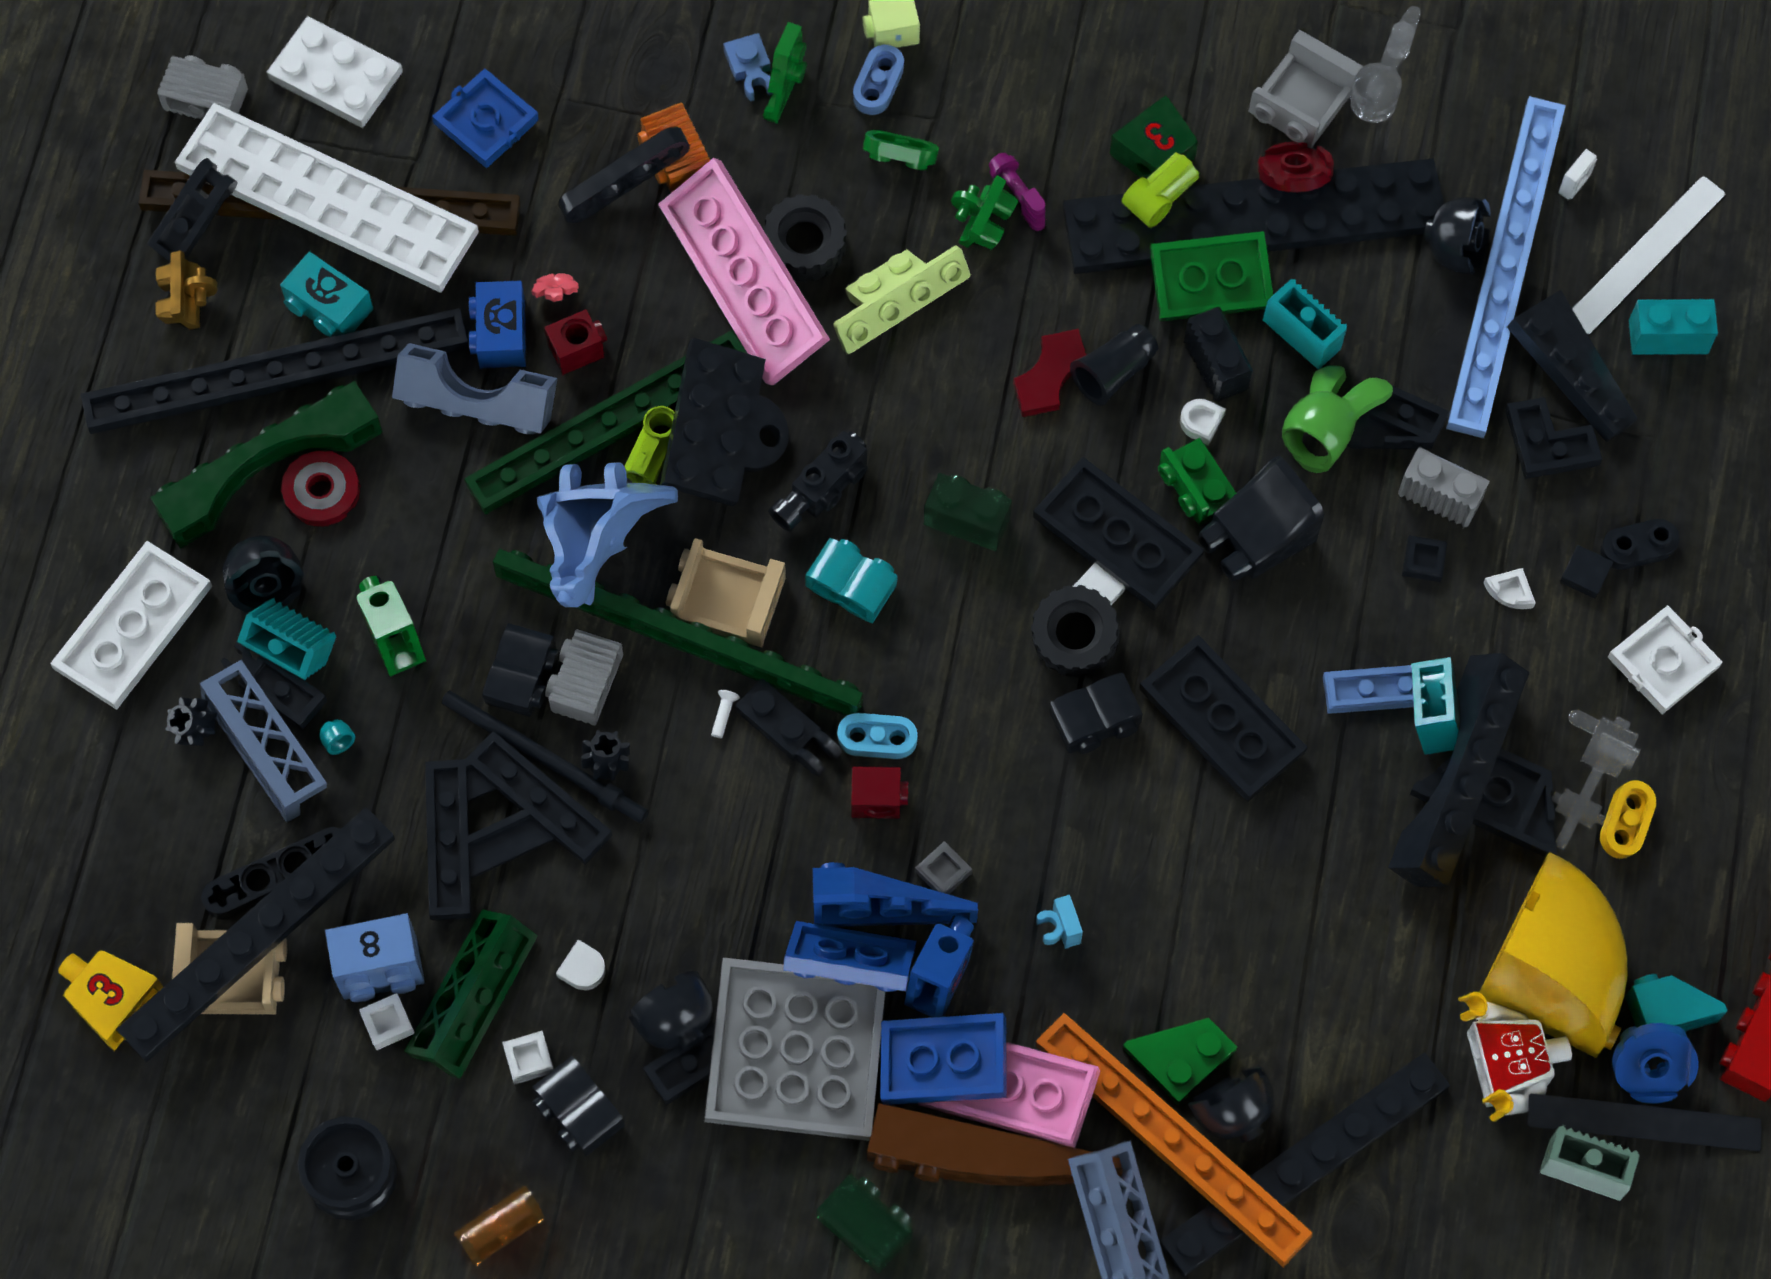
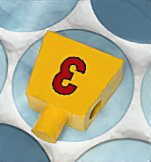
(107, 992)

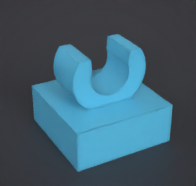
(1065, 921)

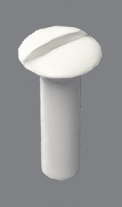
(727, 700)

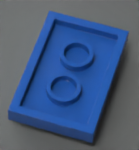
(849, 956)
(943, 1059)

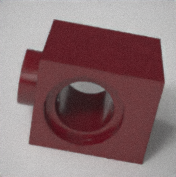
(574, 356)
(877, 792)

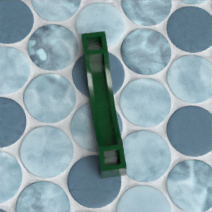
(334, 423)

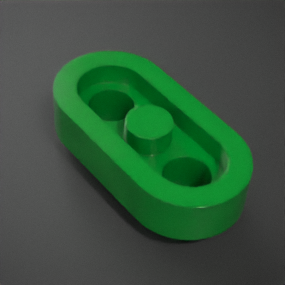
(886, 146)

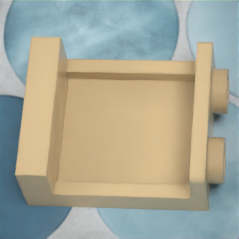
(726, 593)
(251, 994)

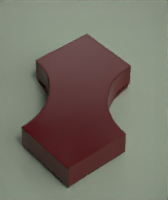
(1040, 387)

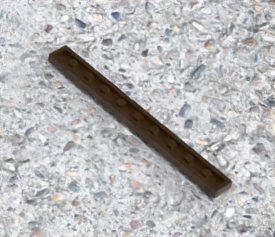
(489, 211)

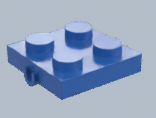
(485, 118)

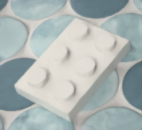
(335, 72)

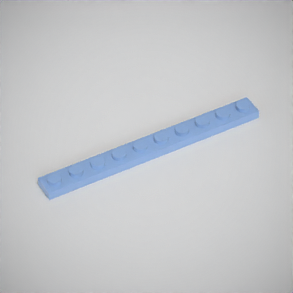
(1505, 268)

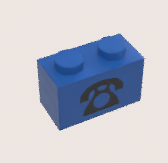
(499, 324)

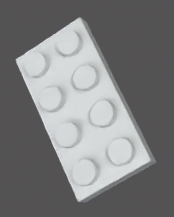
(131, 625)

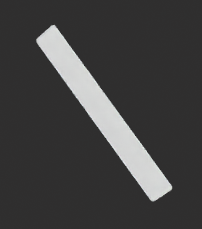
(1647, 253)

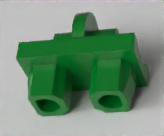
(992, 200)

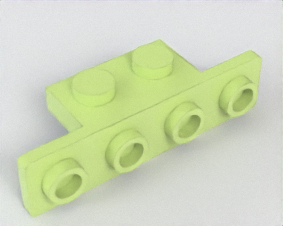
(897, 292)

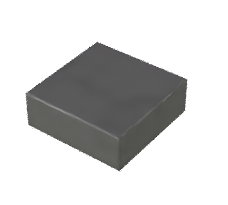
(943, 869)

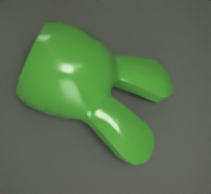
(1329, 416)

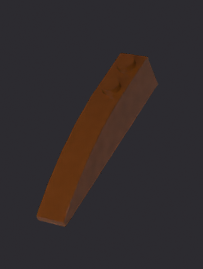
(965, 1151)

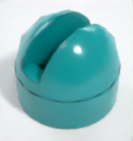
(336, 736)

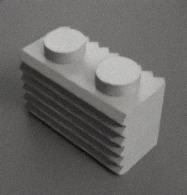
(194, 86)
(1443, 487)
(584, 676)

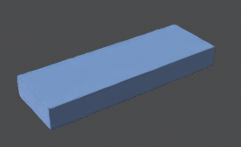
(1368, 689)

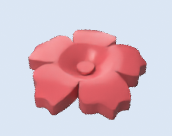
(554, 286)

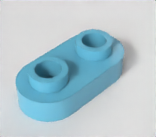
(877, 733)

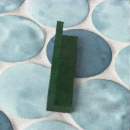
(475, 993)

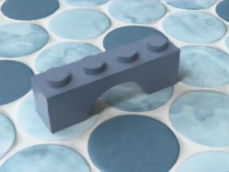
(428, 380)

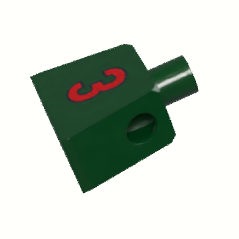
(1153, 139)

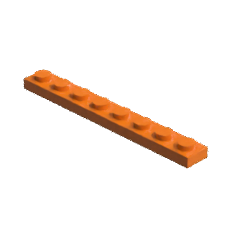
(1180, 1144)

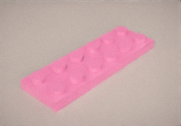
(743, 271)

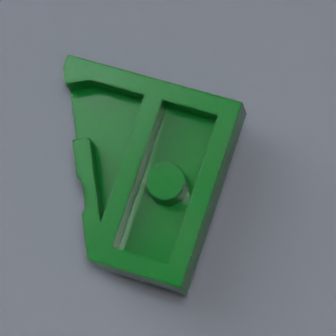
(786, 70)
(1181, 1056)

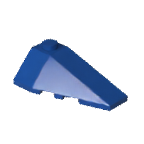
(868, 899)

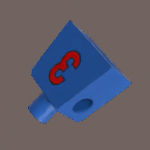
(940, 967)

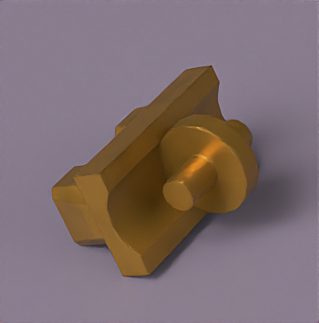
(187, 290)

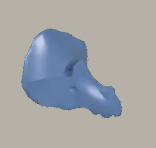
(591, 525)

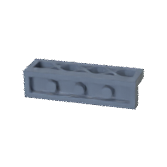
(250, 749)
(1104, 1208)

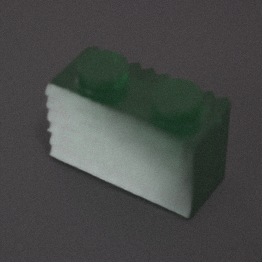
(865, 1221)

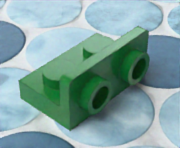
(1196, 480)

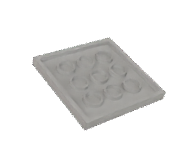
(794, 1052)

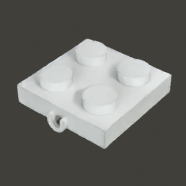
(1665, 659)

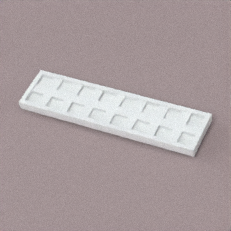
(331, 198)

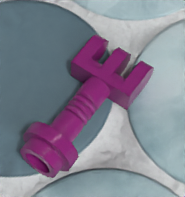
(1031, 202)

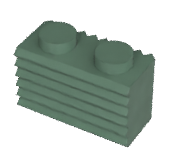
(1589, 1163)

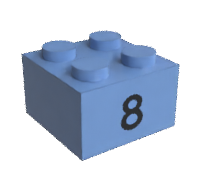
(375, 958)

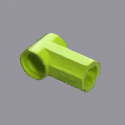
(1153, 197)
(650, 448)

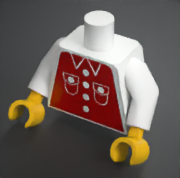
(1510, 1055)

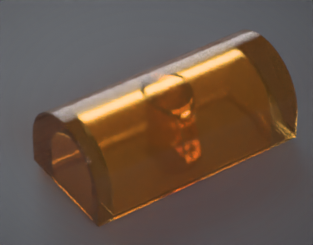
(499, 1225)

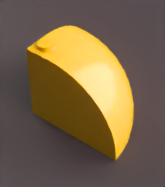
(1563, 959)

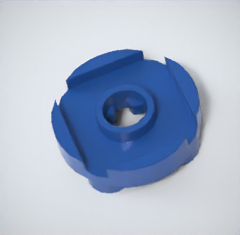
(1649, 1041)

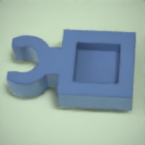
(749, 61)

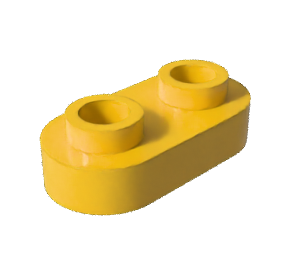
(1627, 822)

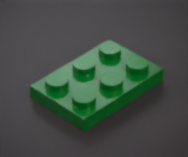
(1210, 274)

